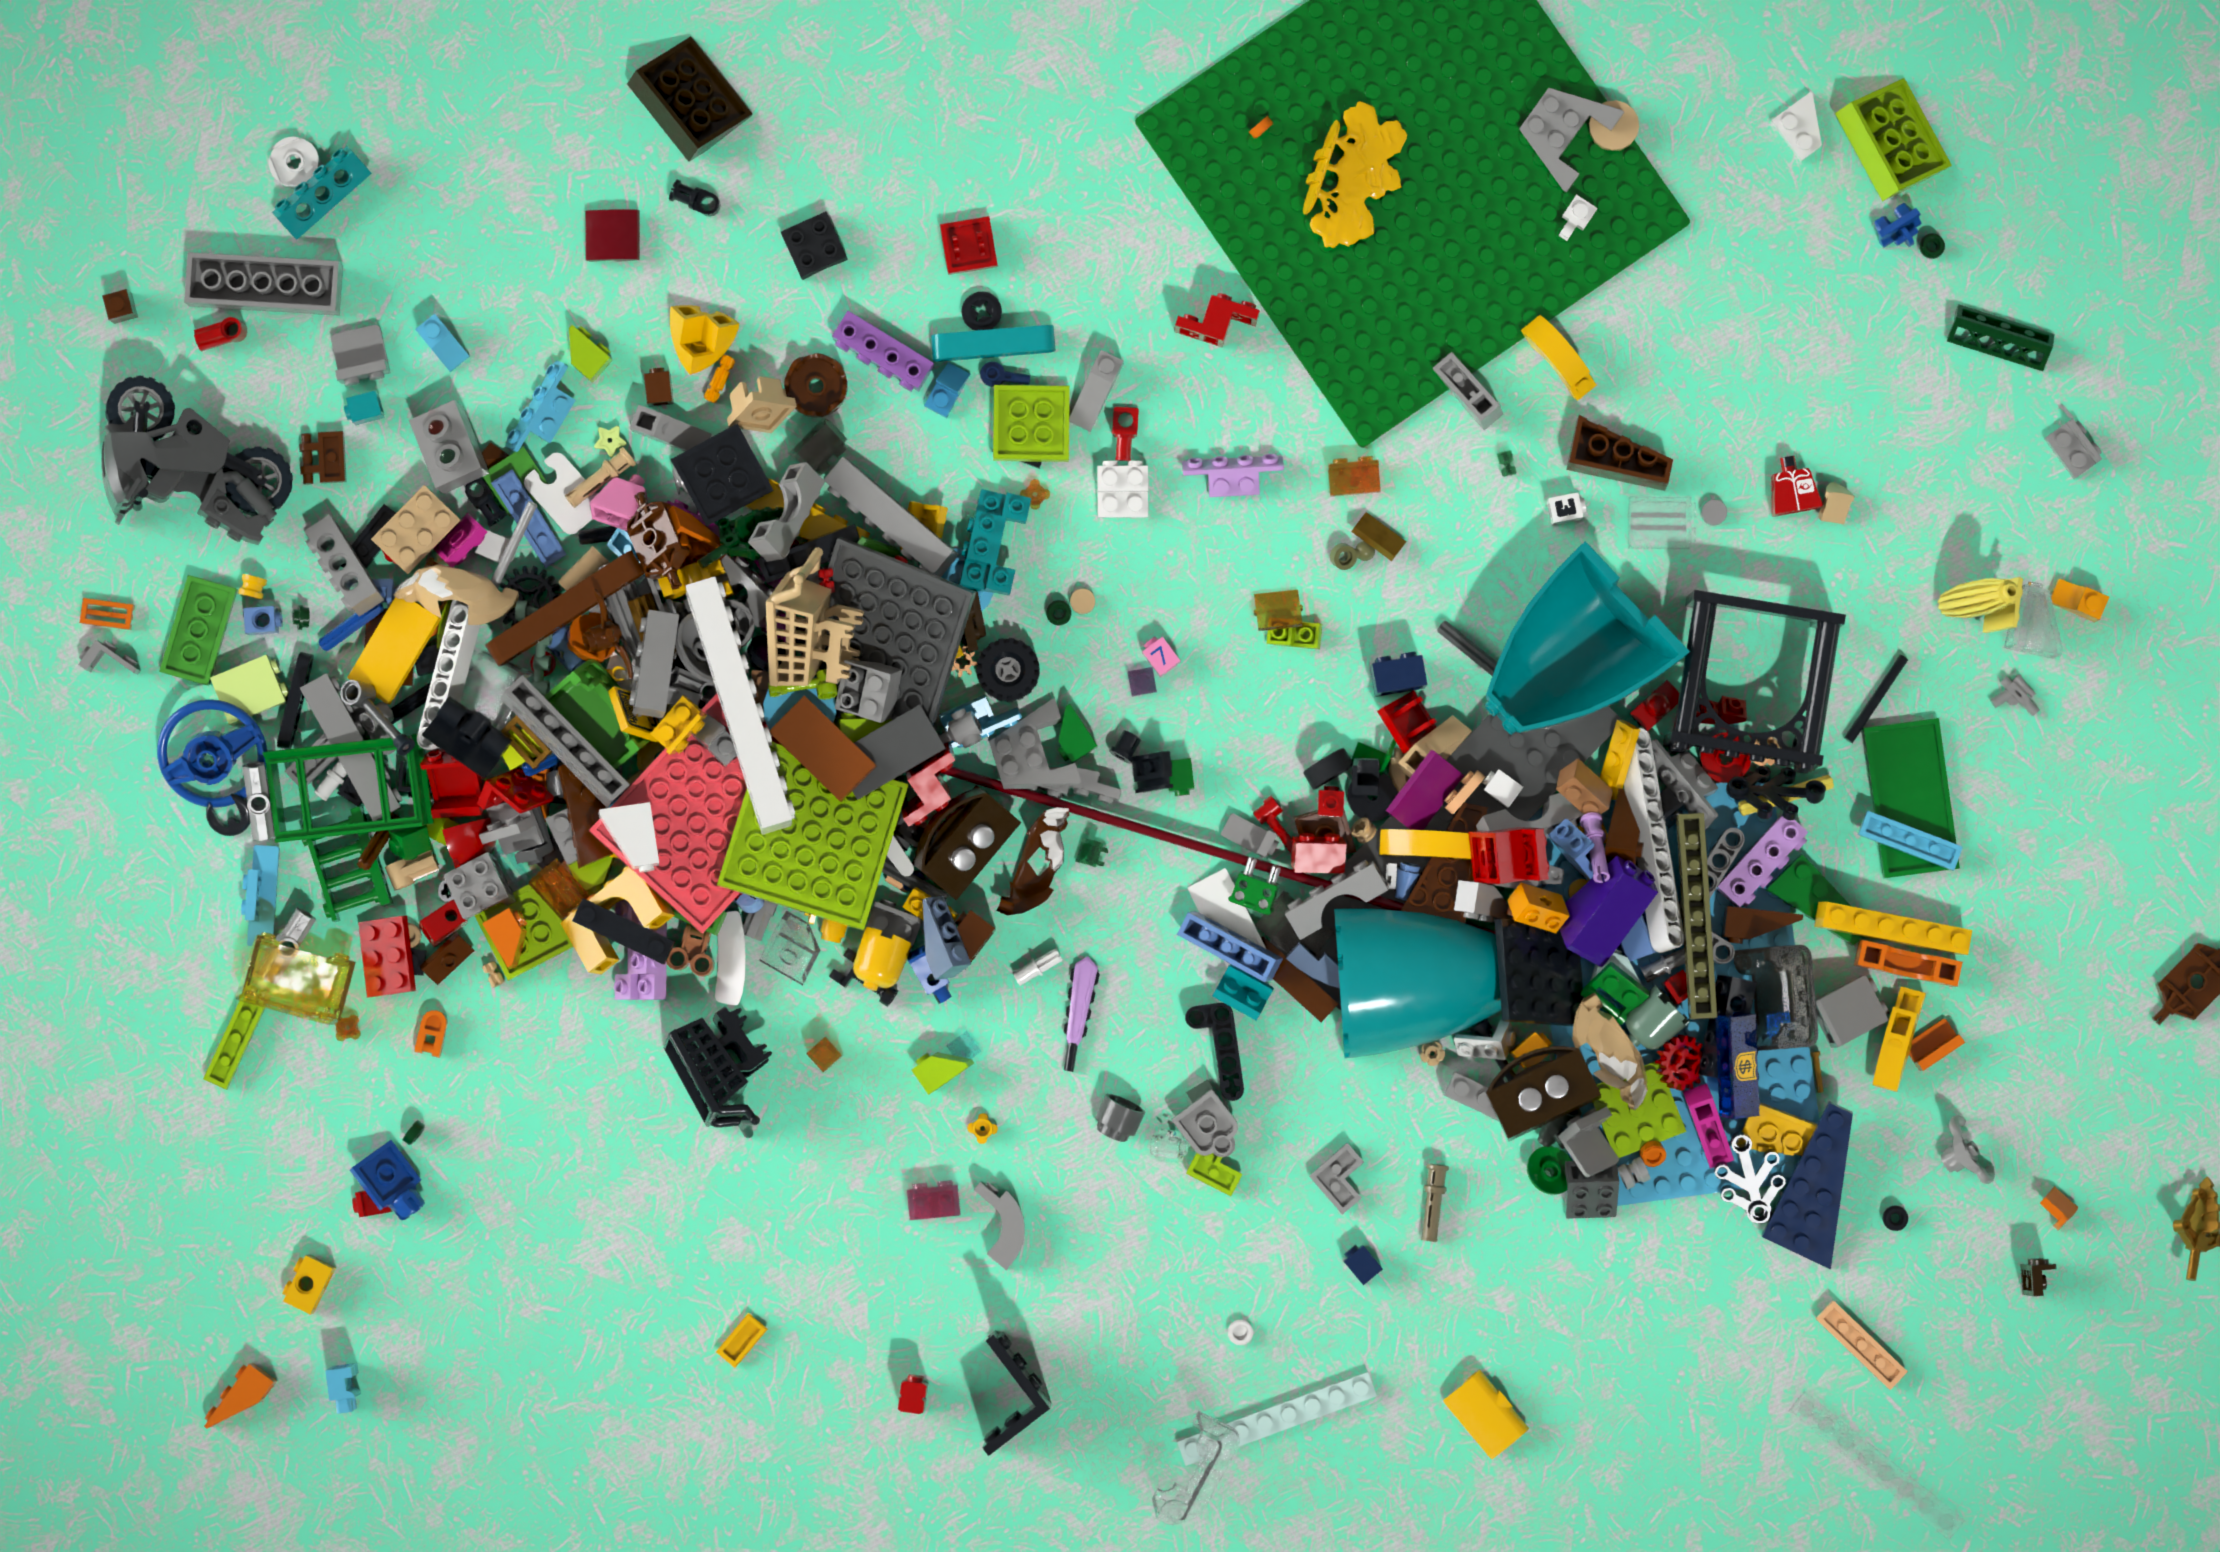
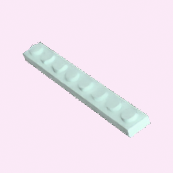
(1291, 1413)

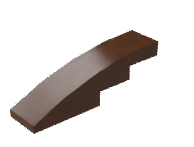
(1301, 987)

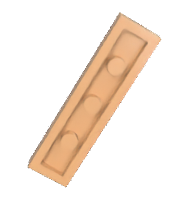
(1861, 1345)

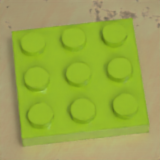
(1031, 423)
(544, 933)
(1652, 1121)

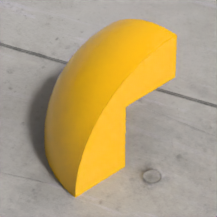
(700, 336)

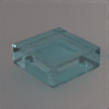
(964, 1046)

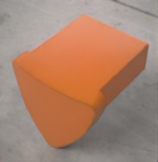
(2059, 1207)

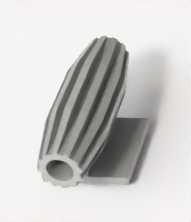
(622, 615)

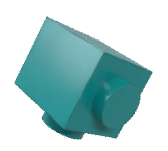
(364, 408)

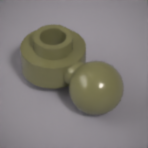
(1362, 551)

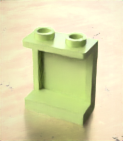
(251, 687)

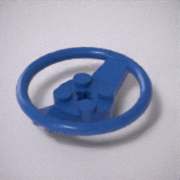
(223, 747)

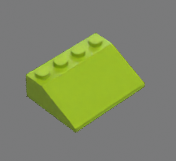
(1893, 139)

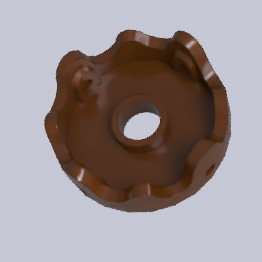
(822, 368)

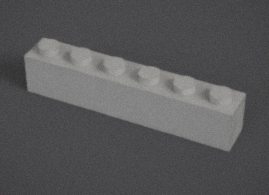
(891, 517)
(340, 728)

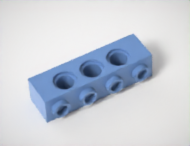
(1229, 946)

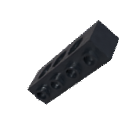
(1741, 995)

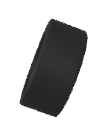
(1328, 768)

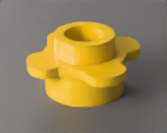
(982, 1135)

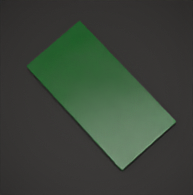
(1909, 787)

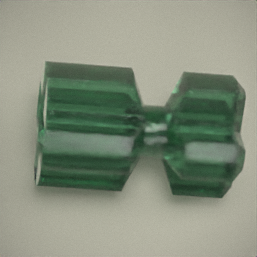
(1505, 459)

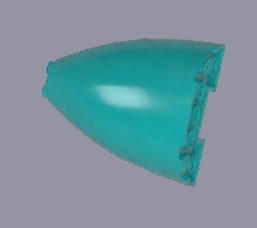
(1577, 649)
(1411, 978)

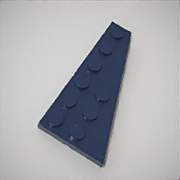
(1811, 1200)

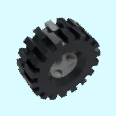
(997, 663)

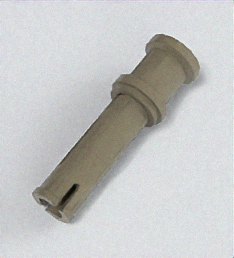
(1435, 1188)

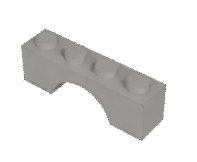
(800, 490)
(1554, 812)
(1364, 883)

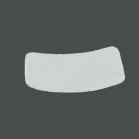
(731, 960)

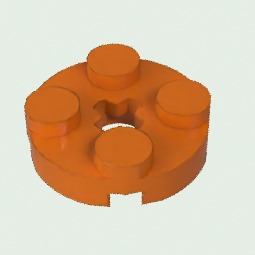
(575, 642)

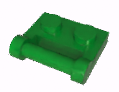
(1620, 987)

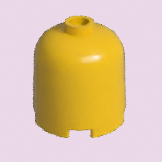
(880, 959)

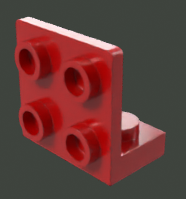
(516, 790)

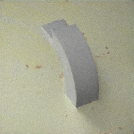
(1013, 1224)

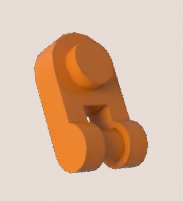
(433, 1024)

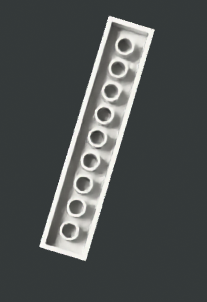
(738, 705)

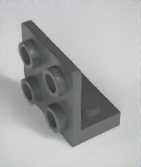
(1591, 1195)

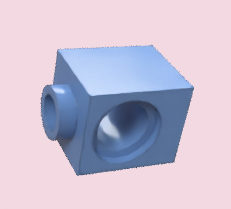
(251, 620)

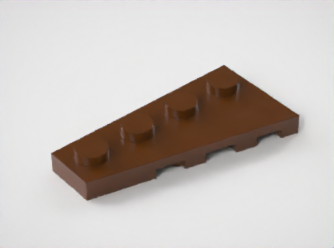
(582, 814)

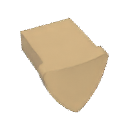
(1835, 504)

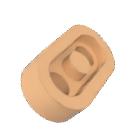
(1456, 799)

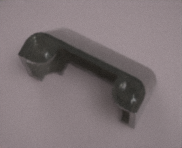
(1782, 995)

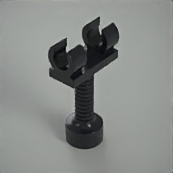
(886, 994)

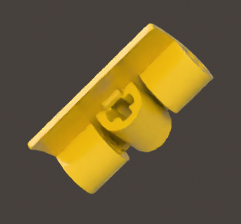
(1486, 1414)

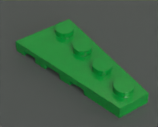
(1804, 887)

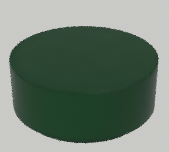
(414, 1132)

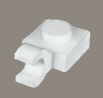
(1577, 215)

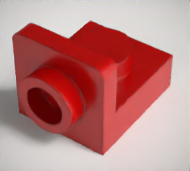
(365, 1206)

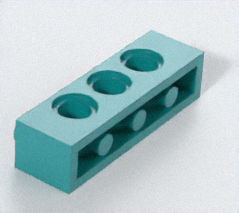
(335, 190)

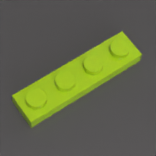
(233, 1044)

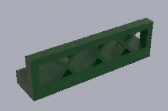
(1984, 324)

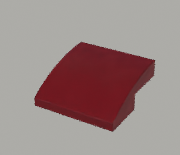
(613, 235)

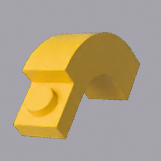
(1560, 355)

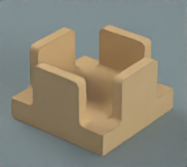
(760, 410)

